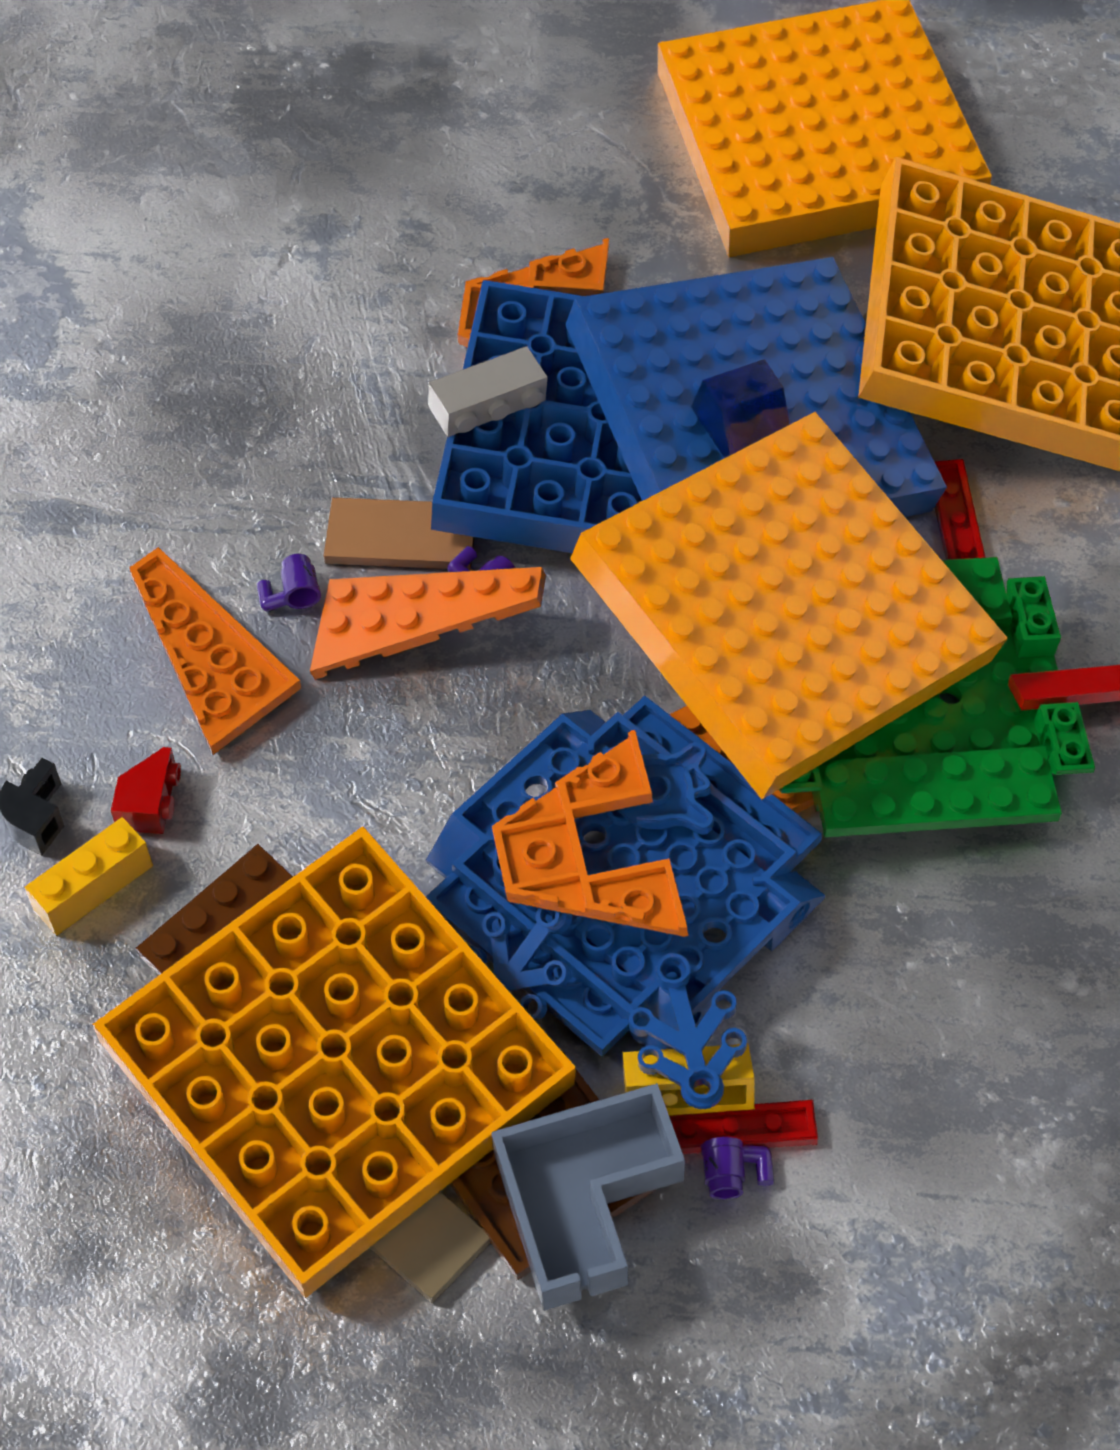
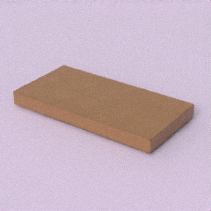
(388, 535)

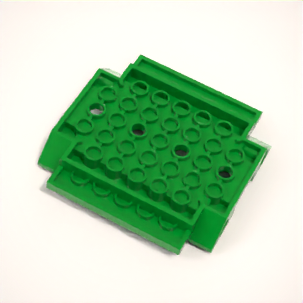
(970, 758)

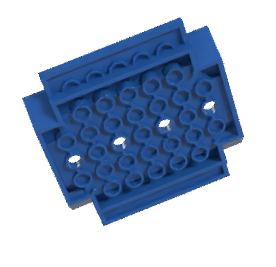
(725, 879)

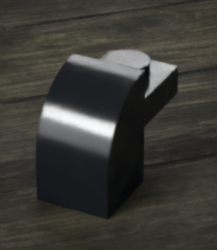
(26, 808)

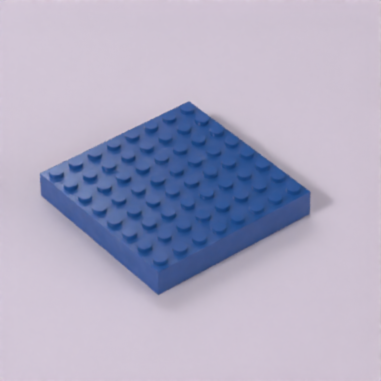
(660, 341)
(545, 467)

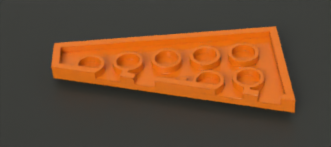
(408, 611)
(217, 661)

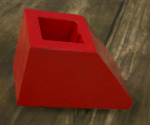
(146, 791)

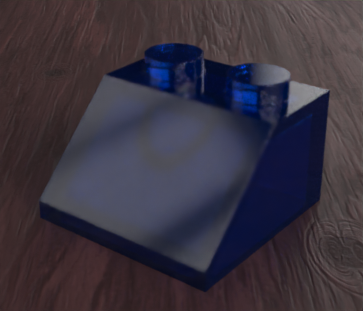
(741, 406)

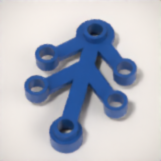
(511, 971)
(688, 1038)

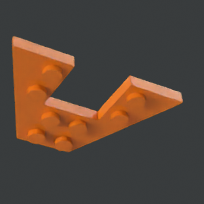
(569, 273)
(545, 860)

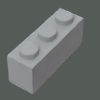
(487, 391)

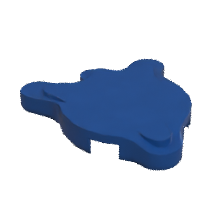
(675, 786)

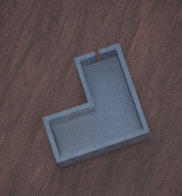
(565, 1174)

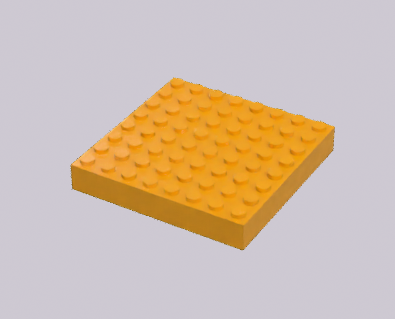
(807, 117)
(995, 313)
(787, 602)
(334, 1058)

